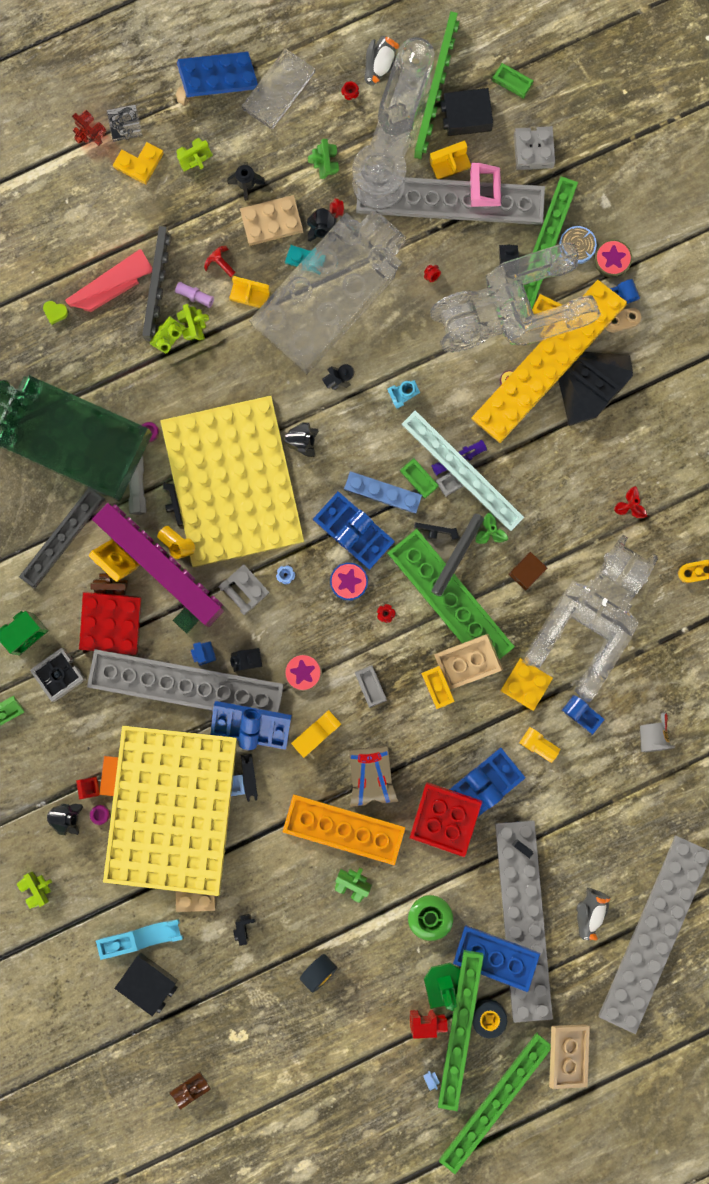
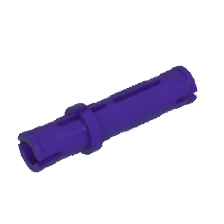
(479, 448)

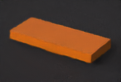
(108, 776)

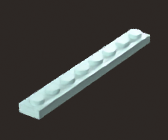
(462, 470)

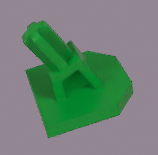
(442, 985)

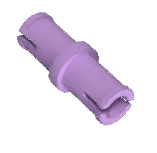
(194, 294)

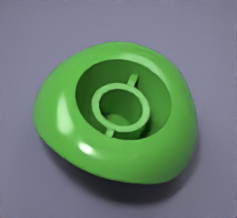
(430, 918)

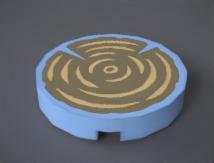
(584, 241)

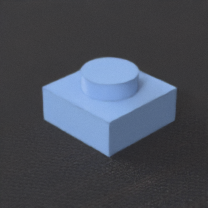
(238, 786)

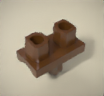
(106, 583)
(190, 1090)

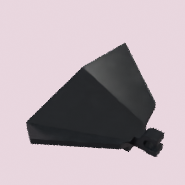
(593, 384)

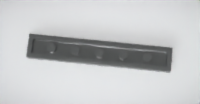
(61, 538)

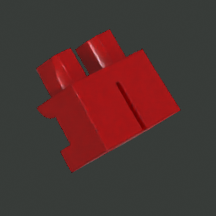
(428, 1025)

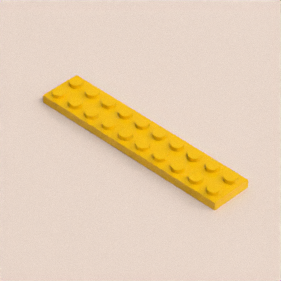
(544, 368)

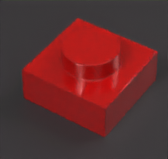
(87, 788)

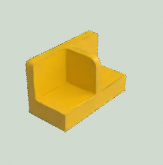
(450, 160)
(249, 292)
(437, 687)

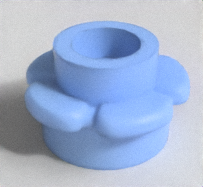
(281, 571)
(431, 1080)

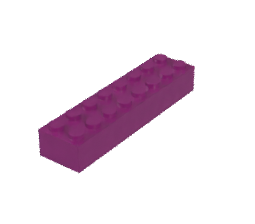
(156, 563)

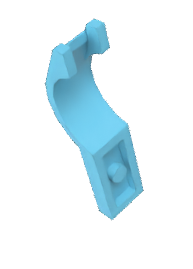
(139, 939)

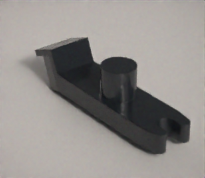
(173, 507)
(434, 530)
(249, 776)

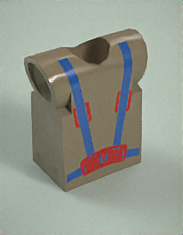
(371, 776)

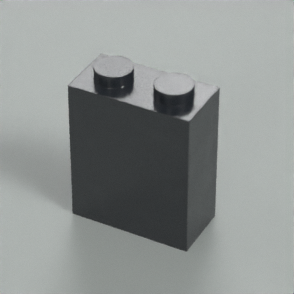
(467, 112)
(147, 985)

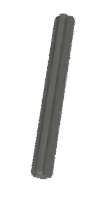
(457, 555)

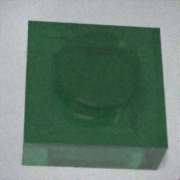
(186, 620)

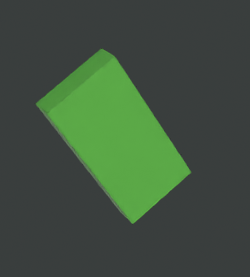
(512, 80)
(419, 478)

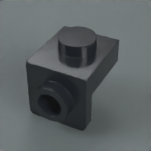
(508, 253)
(246, 659)
(240, 932)

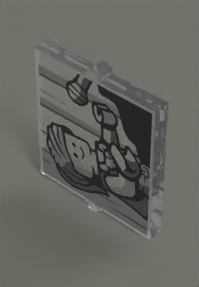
(124, 122)

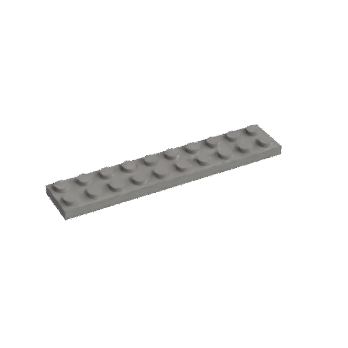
(453, 201)
(179, 683)
(524, 915)
(655, 935)

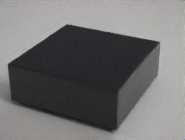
(523, 848)

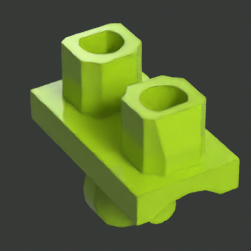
(194, 156)
(195, 320)
(167, 334)
(39, 897)

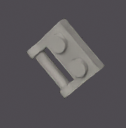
(249, 585)

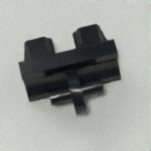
(339, 376)

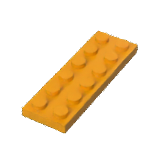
(343, 829)

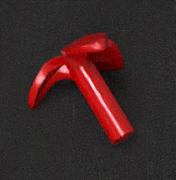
(216, 256)
(633, 500)

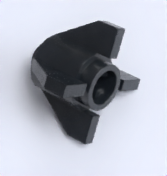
(245, 178)
(321, 223)
(302, 439)
(64, 818)

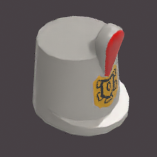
(655, 736)

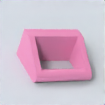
(476, 199)

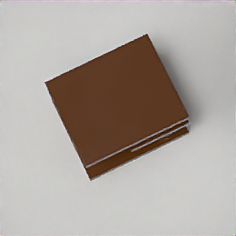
(528, 571)

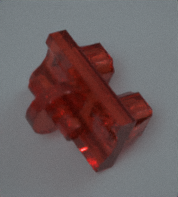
(95, 133)

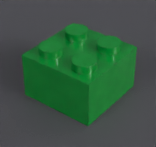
(22, 632)

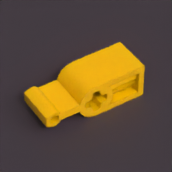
(316, 734)

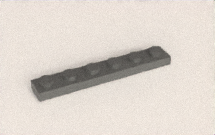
(155, 290)

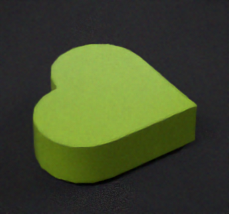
(55, 312)

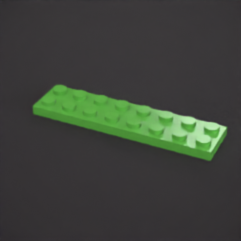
(456, 605)

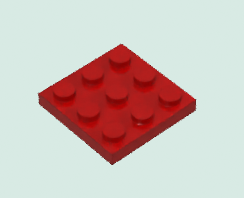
(110, 623)
(445, 819)

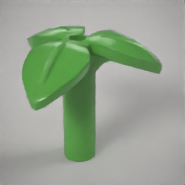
(490, 524)

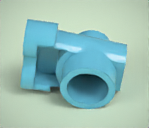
(399, 393)

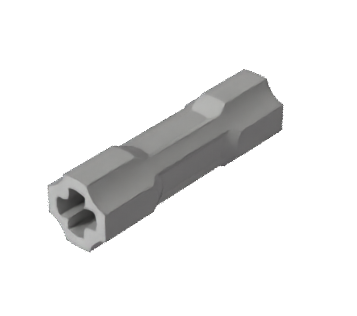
(137, 500)

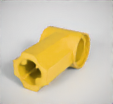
(177, 545)
(536, 743)

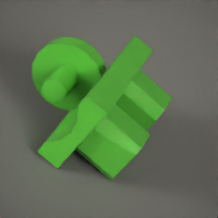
(321, 159)
(353, 881)

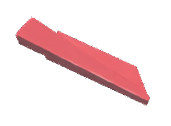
(111, 283)

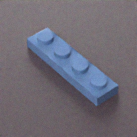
(382, 492)

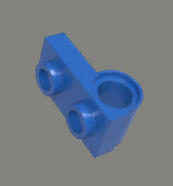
(627, 291)
(203, 653)
(583, 714)

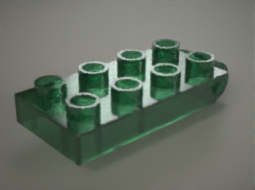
(70, 436)

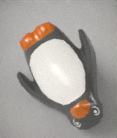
(379, 59)
(592, 913)

